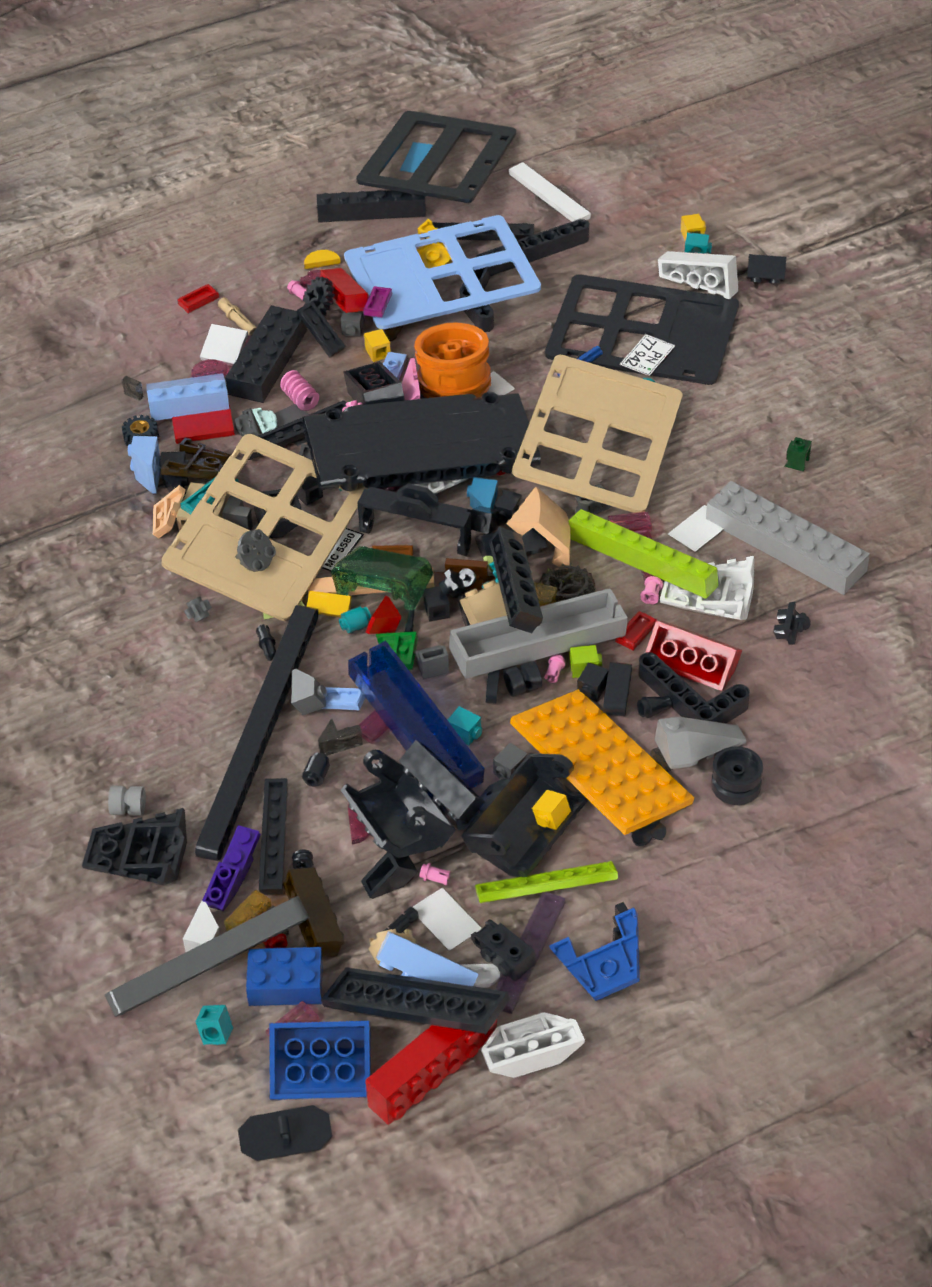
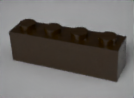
(322, 926)

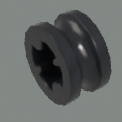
(302, 859)

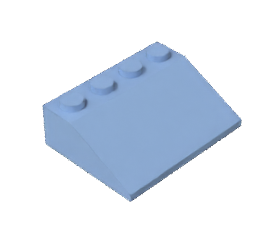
(187, 396)

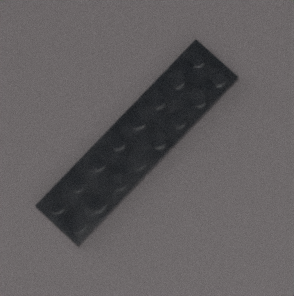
(416, 999)

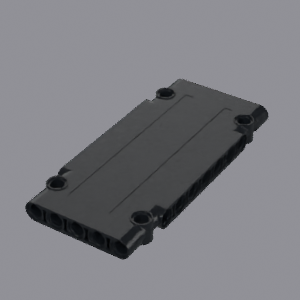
(417, 441)

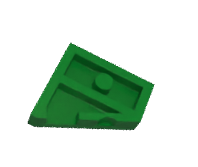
(403, 644)

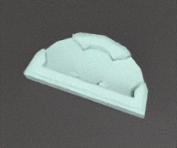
(265, 419)

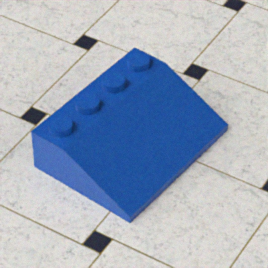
(319, 1059)

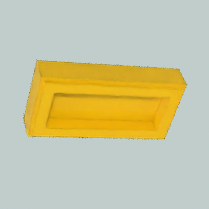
(329, 603)

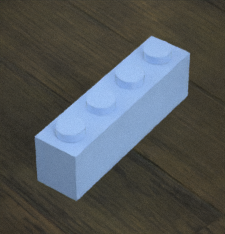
(421, 963)

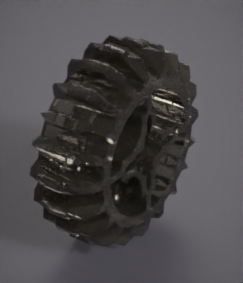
(569, 580)

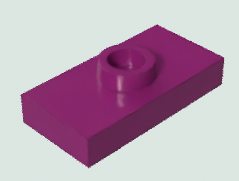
(377, 301)

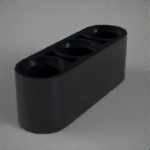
(617, 689)

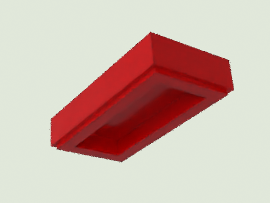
(198, 298)
(637, 630)

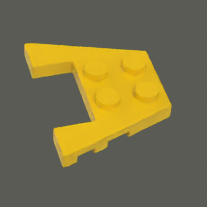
(432, 254)

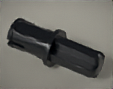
(266, 641)

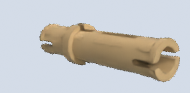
(233, 313)

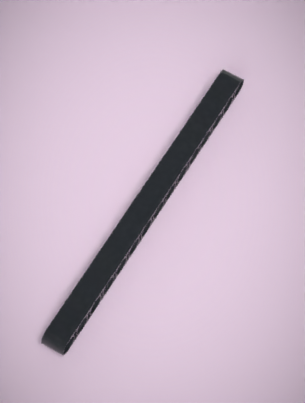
(256, 735)

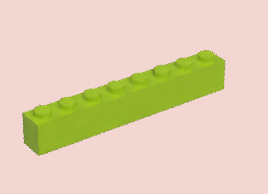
(644, 553)

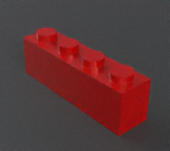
(347, 291)

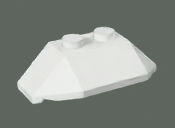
(531, 1044)

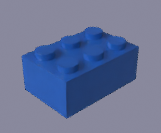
(284, 976)

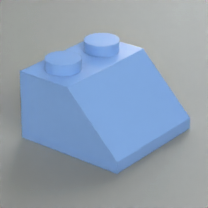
(145, 461)

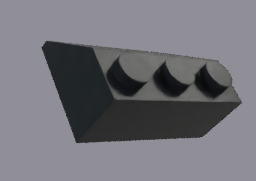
(532, 541)

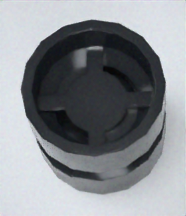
(522, 678)

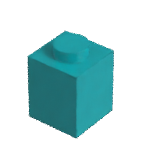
(466, 725)

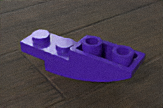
(233, 869)

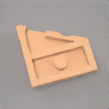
(166, 511)

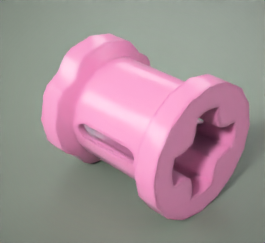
(651, 590)

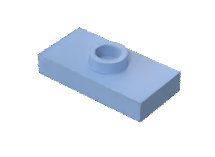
(395, 363)
(344, 698)

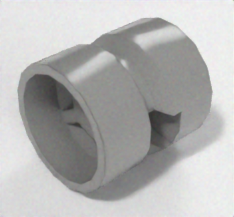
(127, 800)

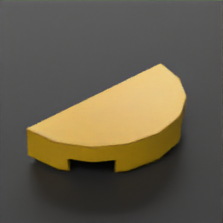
(321, 258)

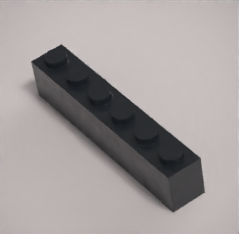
(369, 205)

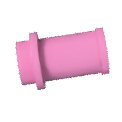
(295, 288)
(556, 663)
(434, 874)

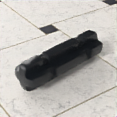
(403, 921)

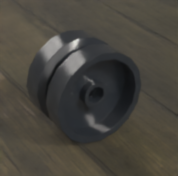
(737, 775)

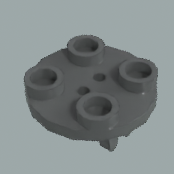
(251, 544)

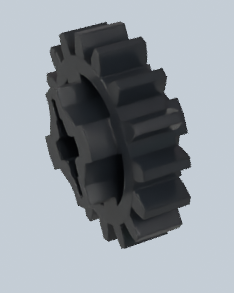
(320, 293)

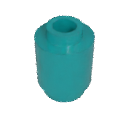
(355, 619)

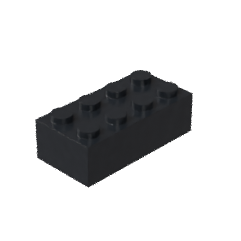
(373, 384)

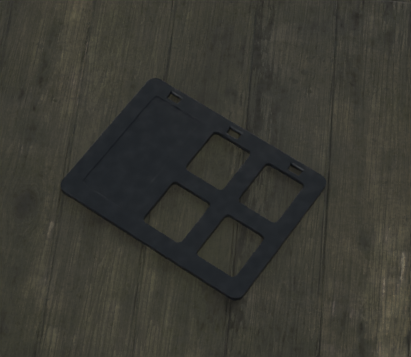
(690, 320)

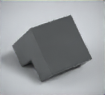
(237, 513)
(432, 661)

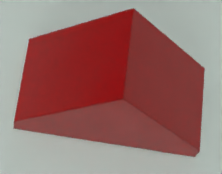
(385, 618)

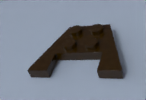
(203, 464)

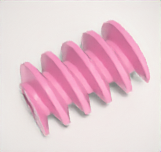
(299, 390)

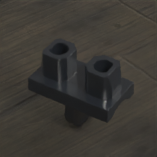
(457, 583)
(793, 623)

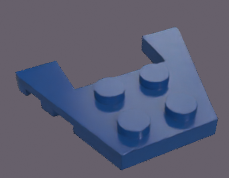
(609, 966)

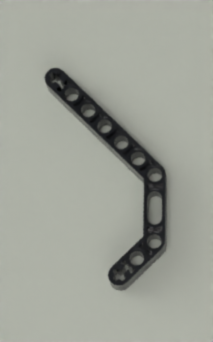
(534, 248)

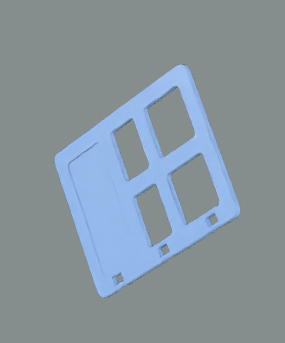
(414, 295)

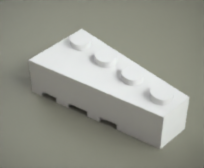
(702, 271)

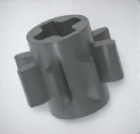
(198, 609)

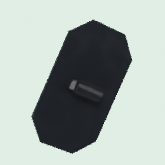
(284, 1133)

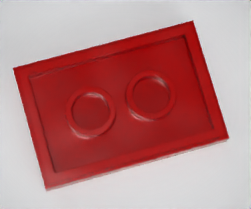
(203, 426)

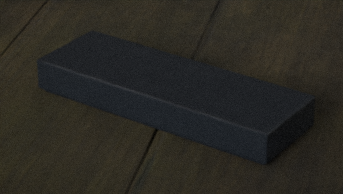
(320, 329)

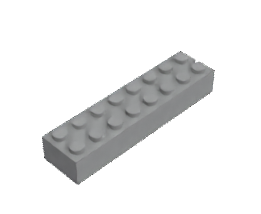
(788, 537)
(564, 625)

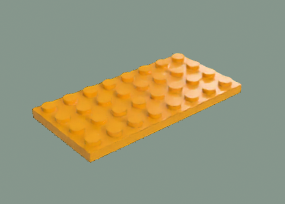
(606, 761)

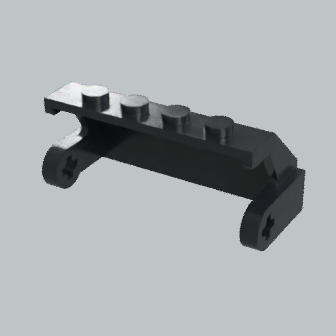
(415, 503)
(398, 810)
(506, 824)

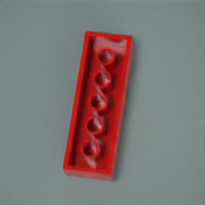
(420, 1068)

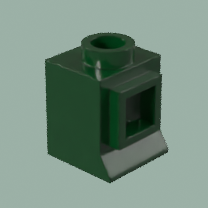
(798, 453)

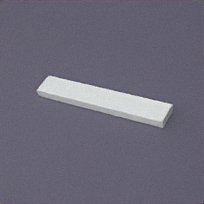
(549, 192)

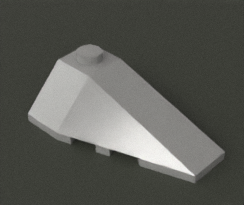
(689, 740)

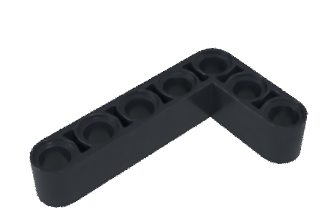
(685, 699)

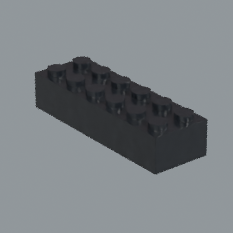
(265, 354)

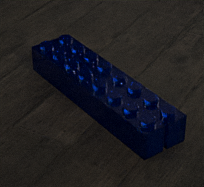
(411, 711)

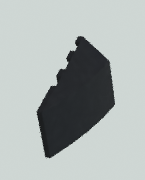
(140, 850)

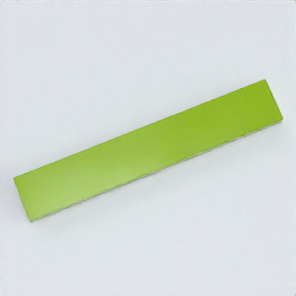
(546, 881)

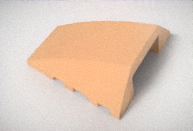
(548, 519)

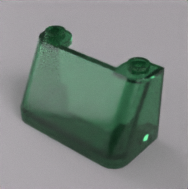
(385, 571)

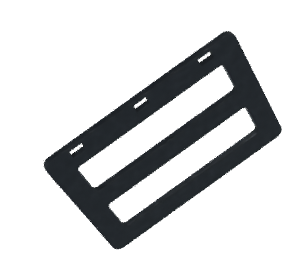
(430, 164)

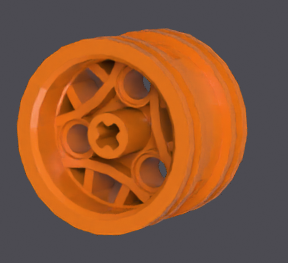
(453, 360)

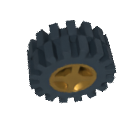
(139, 427)

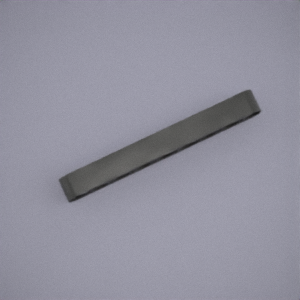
(206, 956)

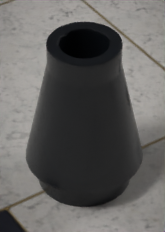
(651, 706)

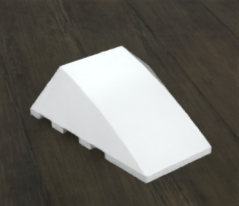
(729, 600)

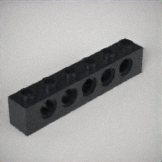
(515, 580)

